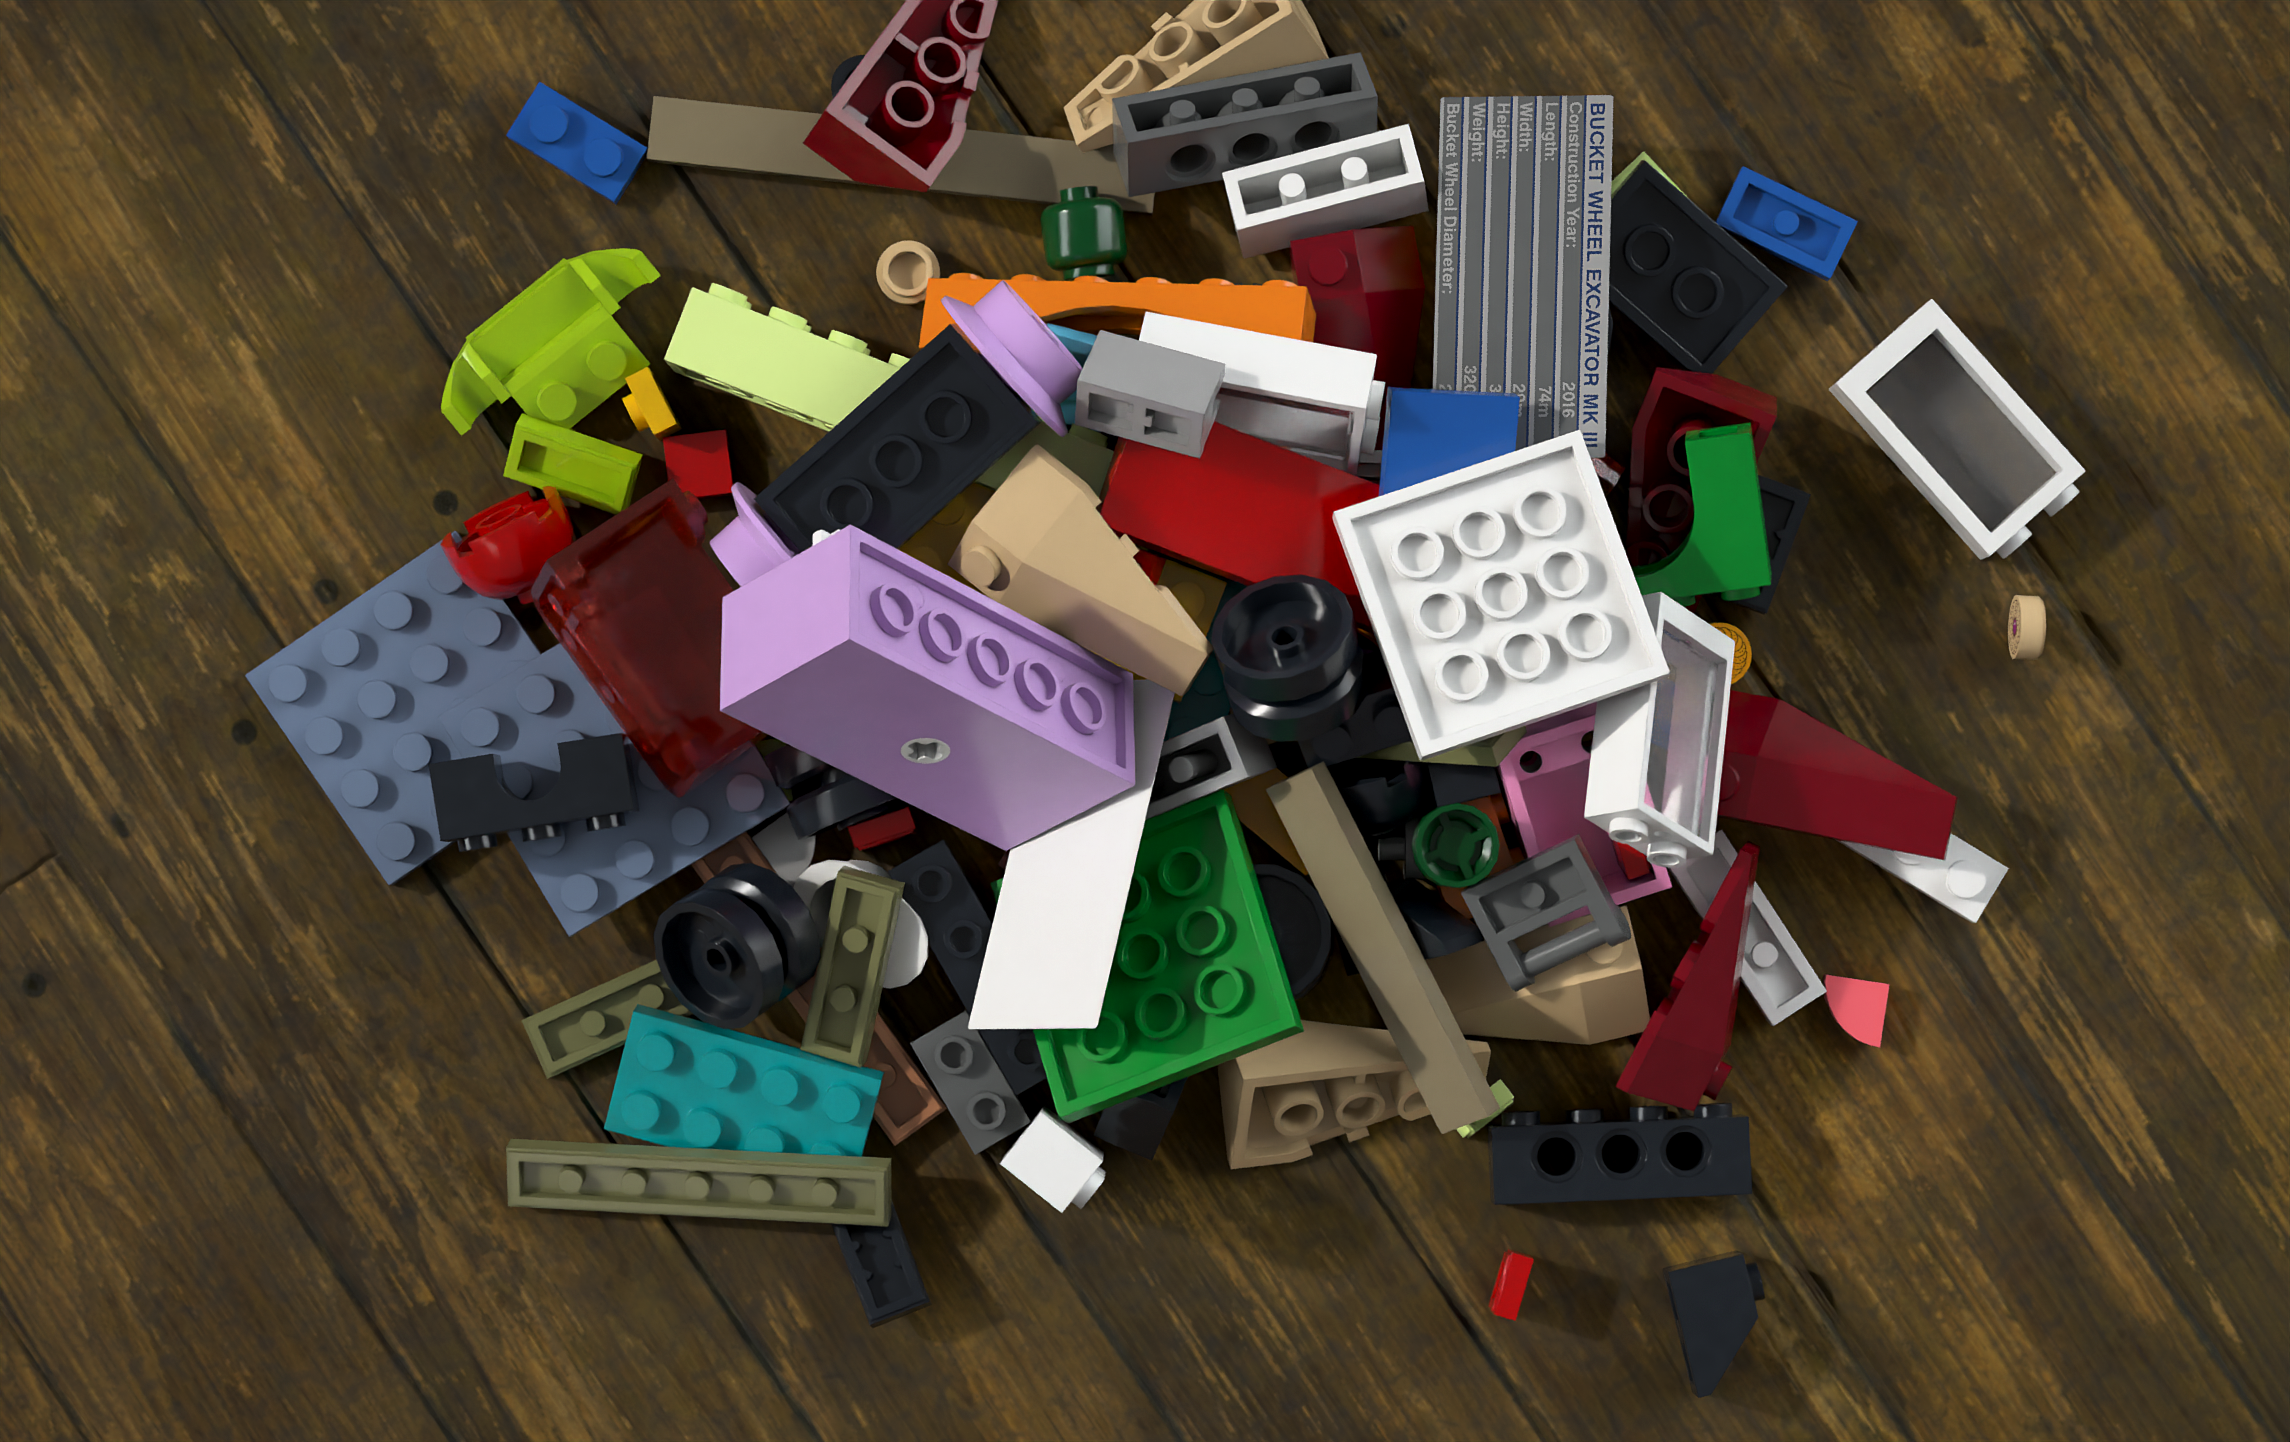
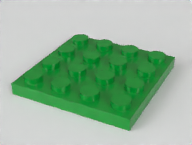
(1189, 970)

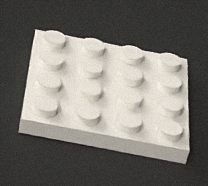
(1500, 595)

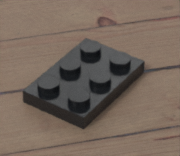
(1682, 273)

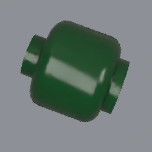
(1084, 234)

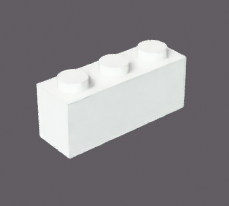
(1326, 190)
(1056, 1161)

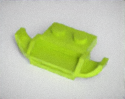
(553, 344)

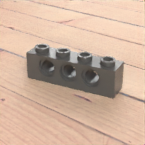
(1240, 120)

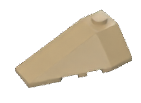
(1197, 46)
(1062, 566)
(1576, 1002)
(1316, 1089)

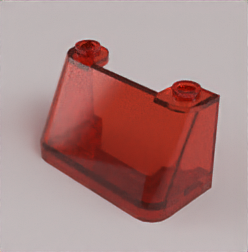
(645, 629)

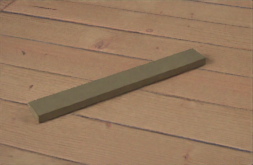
(982, 166)

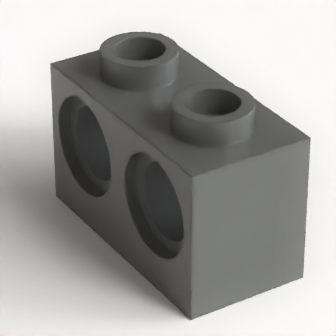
(971, 1083)

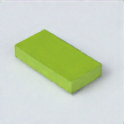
(573, 464)

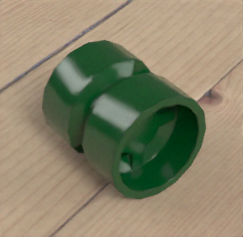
(1455, 845)

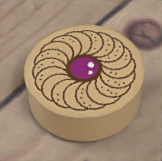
(2026, 627)

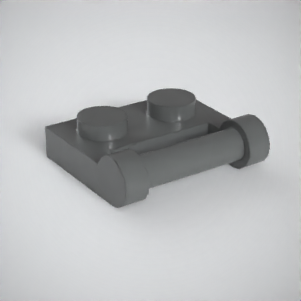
(1537, 894)

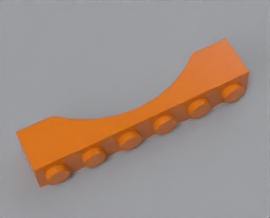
(1120, 307)

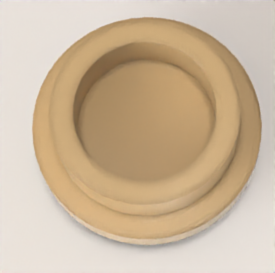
(905, 271)

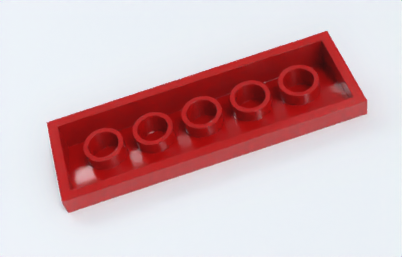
(1237, 509)

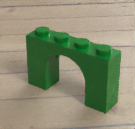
(1728, 535)

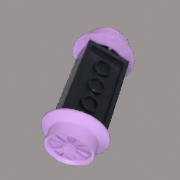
(912, 438)

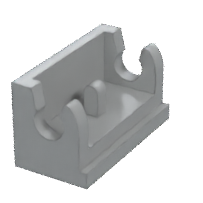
(1148, 393)

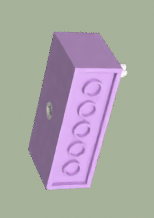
(926, 689)

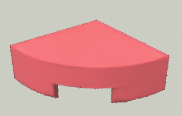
(1857, 1006)

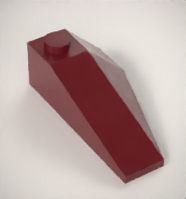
(907, 96)
(1366, 297)
(1659, 471)
(1817, 782)
(1693, 1026)

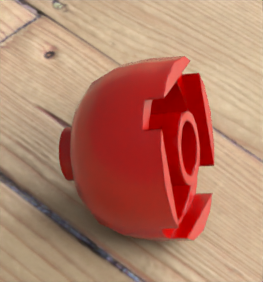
(510, 544)

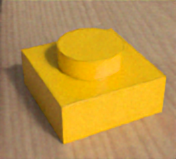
(649, 405)

